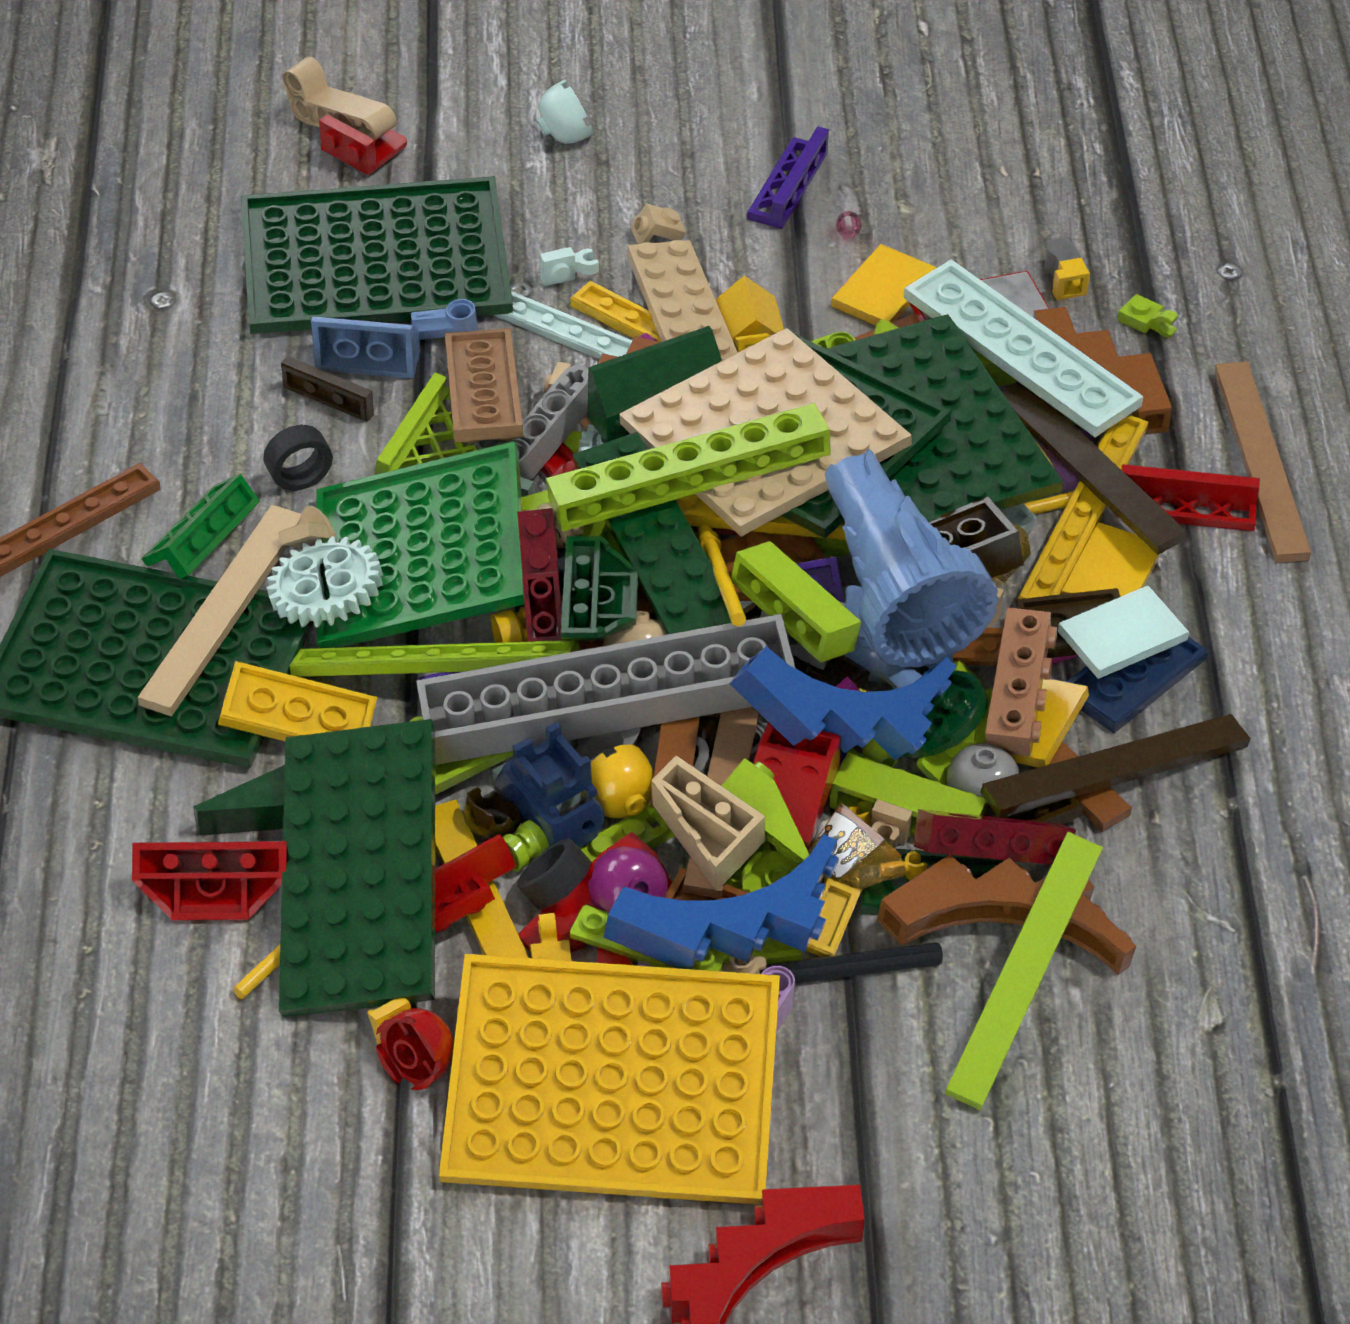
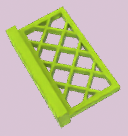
(416, 424)

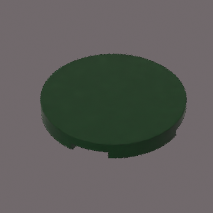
(953, 714)

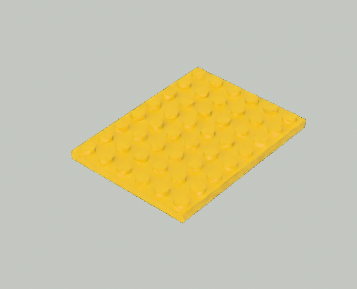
(611, 1079)

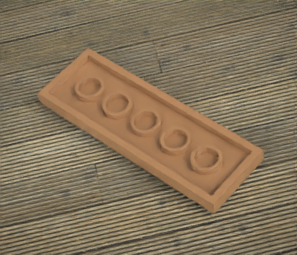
(483, 386)

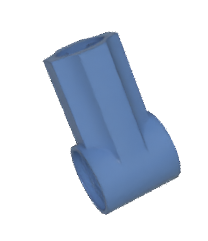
(457, 317)

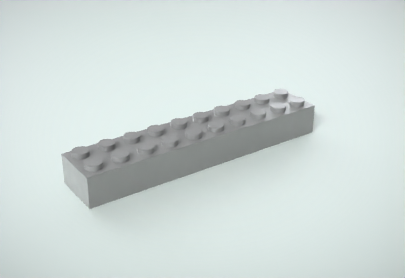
(595, 689)

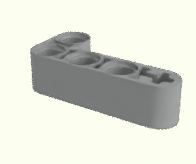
(549, 421)

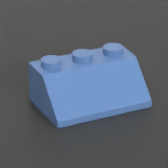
(365, 347)

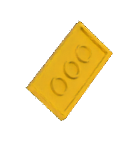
(289, 705)

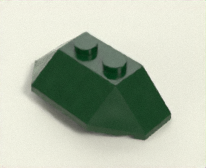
(596, 590)

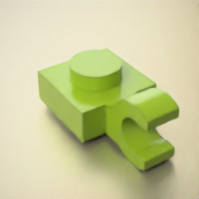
(1145, 314)

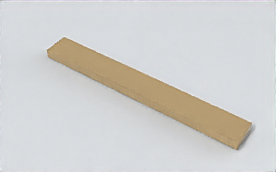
(218, 613)

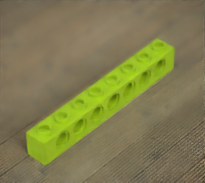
(688, 466)

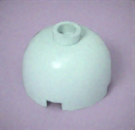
(562, 115)

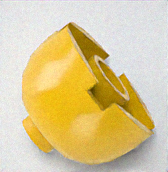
(622, 781)

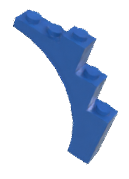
(806, 706)
(685, 930)

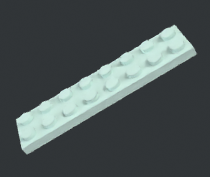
(1025, 348)

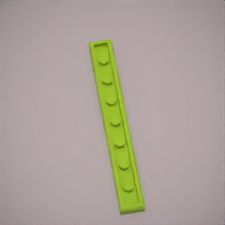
(421, 657)
(1023, 971)

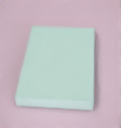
(1123, 631)

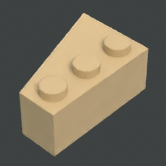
(707, 820)

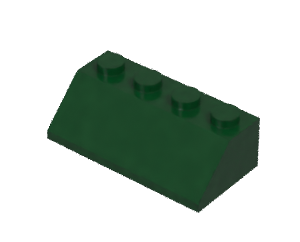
(643, 374)

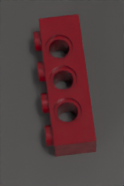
(989, 836)

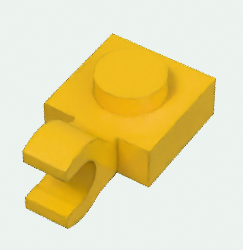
(549, 946)

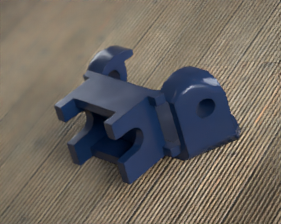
(547, 777)

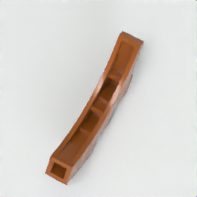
(1134, 370)
(952, 896)

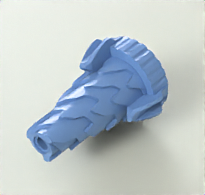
(916, 589)

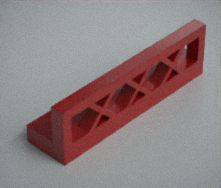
(1194, 489)

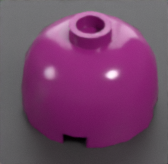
(625, 868)

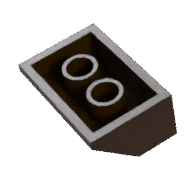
(986, 533)

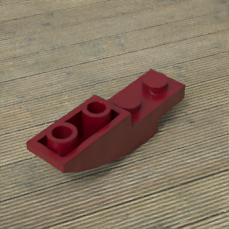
(540, 574)

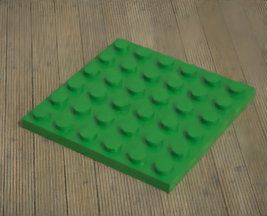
(441, 540)

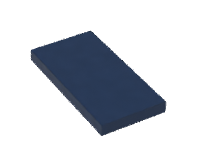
(1129, 691)

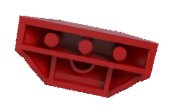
(209, 877)

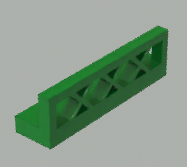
(204, 526)

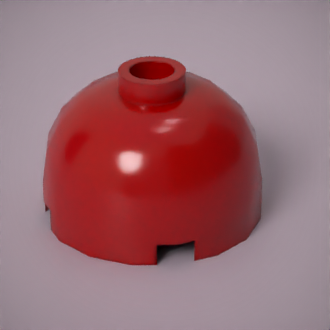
(415, 1047)

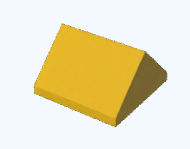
(749, 309)

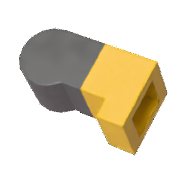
(1068, 269)

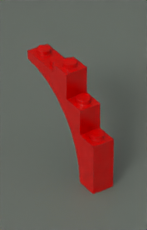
(784, 1228)

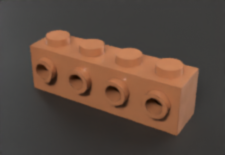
(1019, 681)

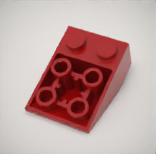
(801, 774)

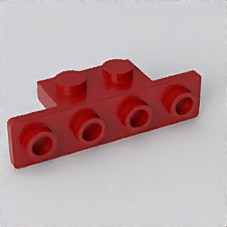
(463, 881)

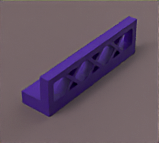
(791, 186)

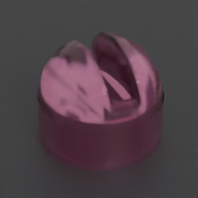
(855, 222)

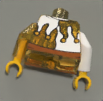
(862, 852)

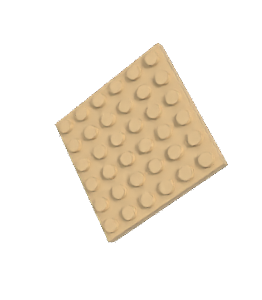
(759, 383)

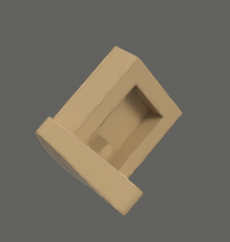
(311, 526)

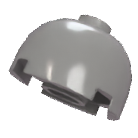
(979, 765)

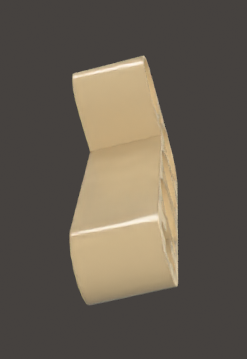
(313, 99)

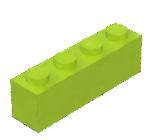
(806, 607)
(864, 781)

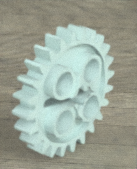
(299, 590)

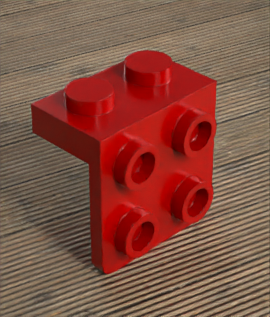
(357, 148)

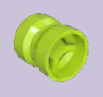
(526, 843)

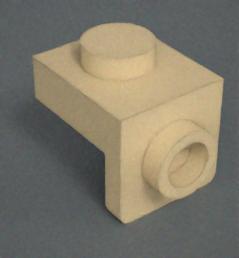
(659, 222)

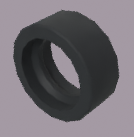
(290, 441)
(554, 873)

